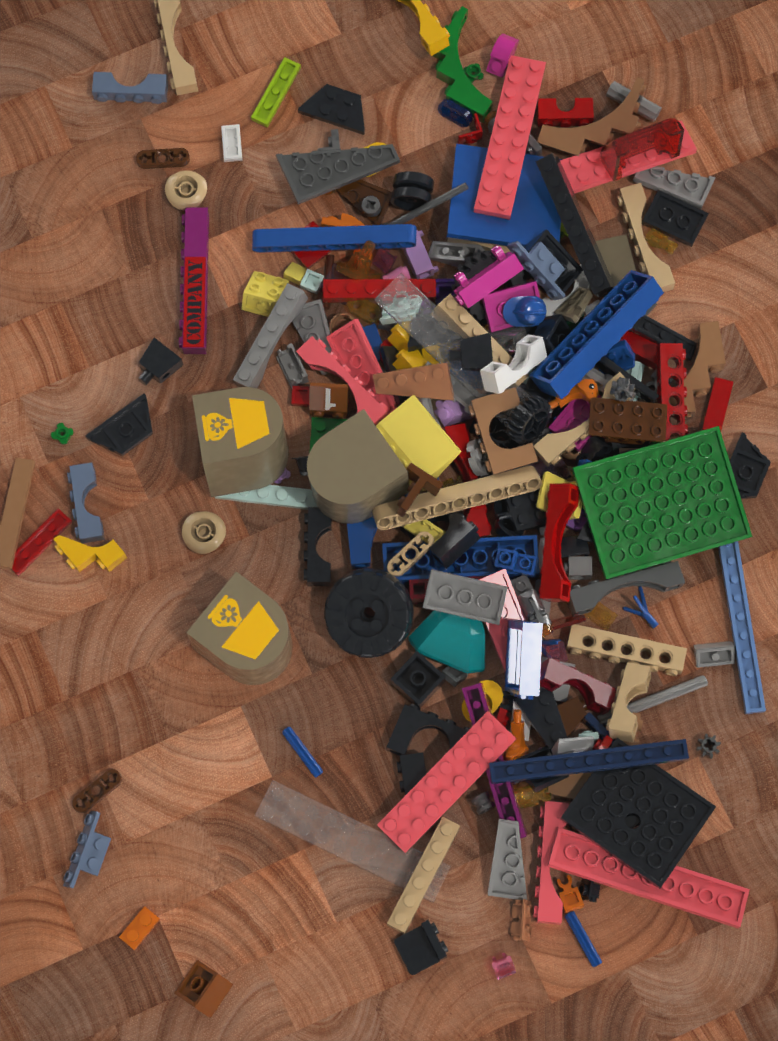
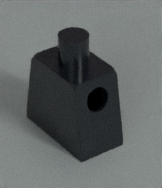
(473, 352)
(158, 363)

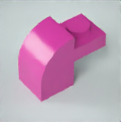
(501, 53)

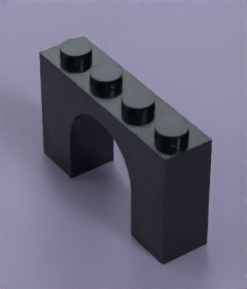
(456, 540)
(413, 721)

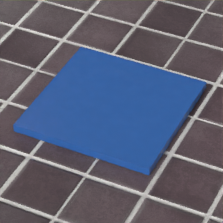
(531, 211)

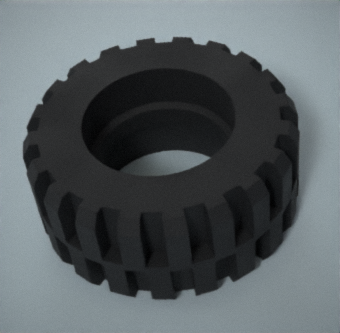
(473, 266)

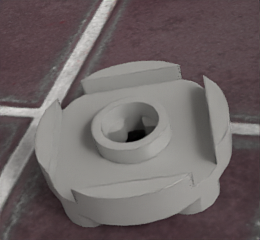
(477, 459)

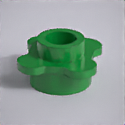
(473, 68)
(63, 439)

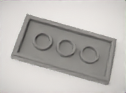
(465, 597)

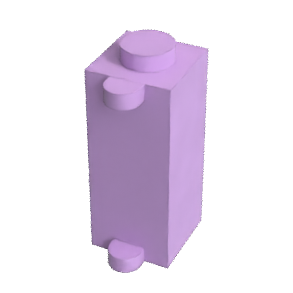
(419, 259)
(450, 412)

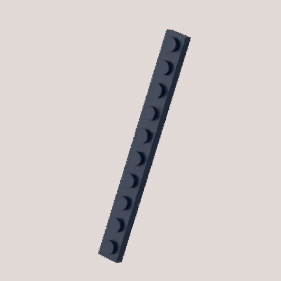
(588, 761)

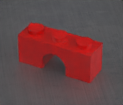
(551, 115)

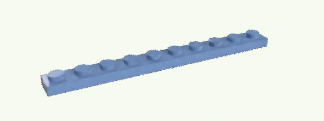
(741, 628)

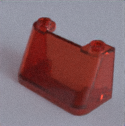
(663, 136)

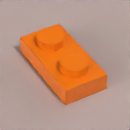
(139, 928)

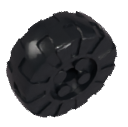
(353, 627)

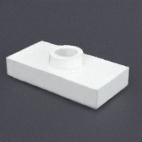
(231, 143)

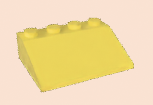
(418, 438)

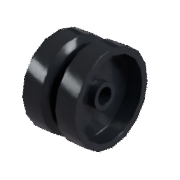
(411, 190)

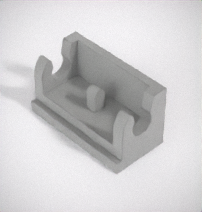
(292, 366)

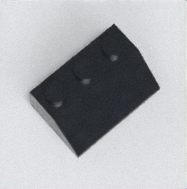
(572, 268)

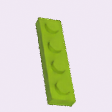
(275, 92)

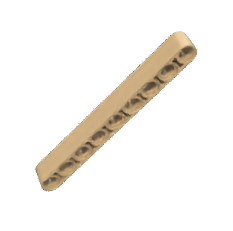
(459, 497)

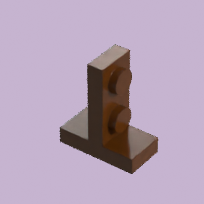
(420, 480)

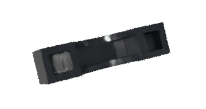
(318, 570)

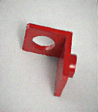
(472, 137)

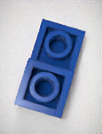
(516, 562)

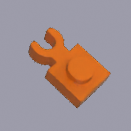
(570, 896)

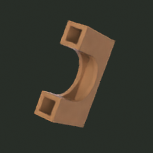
(498, 458)

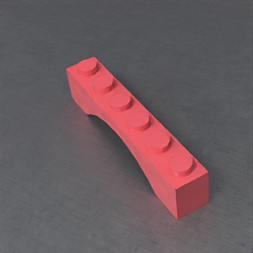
(318, 358)
(549, 904)

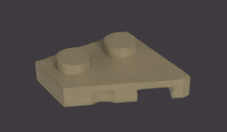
(575, 305)

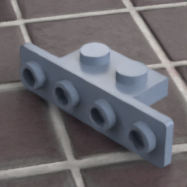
(541, 266)
(89, 852)

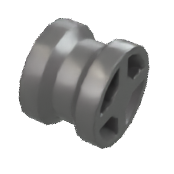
(373, 209)
(483, 803)

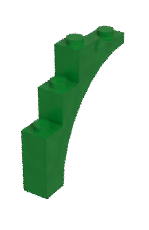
(451, 72)

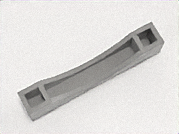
(285, 310)

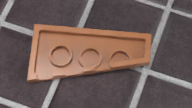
(423, 381)

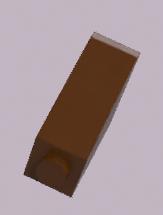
(572, 714)

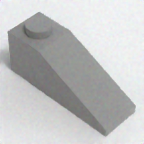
(452, 253)

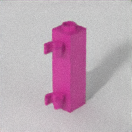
(488, 279)

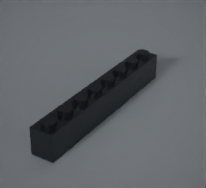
(575, 225)

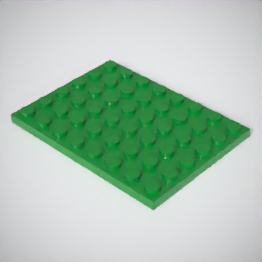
(661, 502)

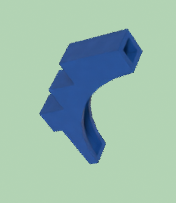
(361, 541)

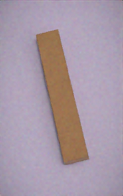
(14, 510)

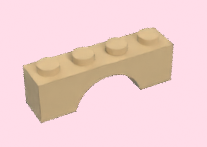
(634, 682)

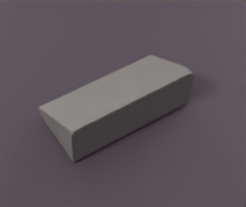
(714, 654)
(573, 745)

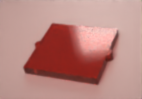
(568, 621)

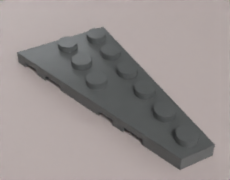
(328, 170)

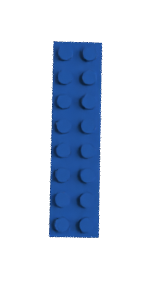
(596, 334)
(476, 561)

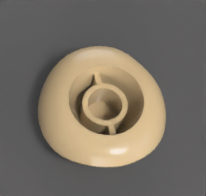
(185, 189)
(203, 532)

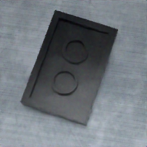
(675, 218)

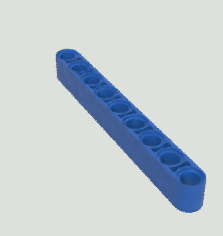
(333, 238)

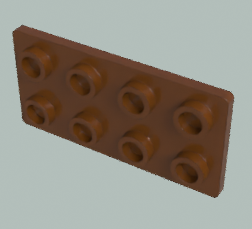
(627, 421)

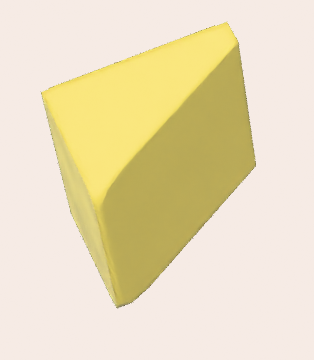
(295, 273)

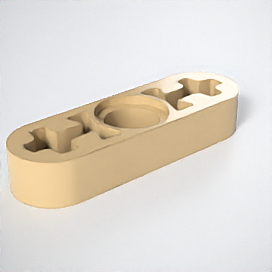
(411, 562)

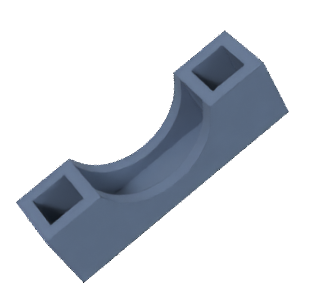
(152, 89)
(83, 480)

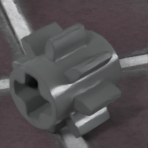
(622, 389)
(711, 741)

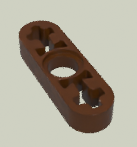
(157, 152)
(97, 782)

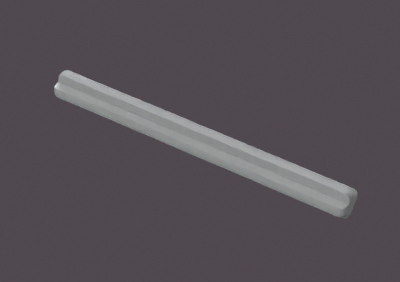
(660, 697)

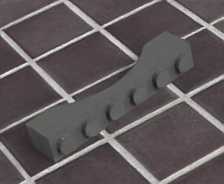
(662, 578)

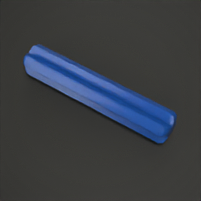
(302, 752)
(583, 939)

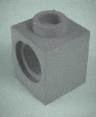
(579, 568)

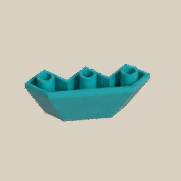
(451, 641)

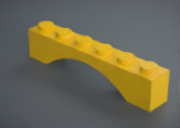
(432, 35)

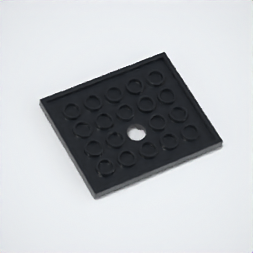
(667, 813)

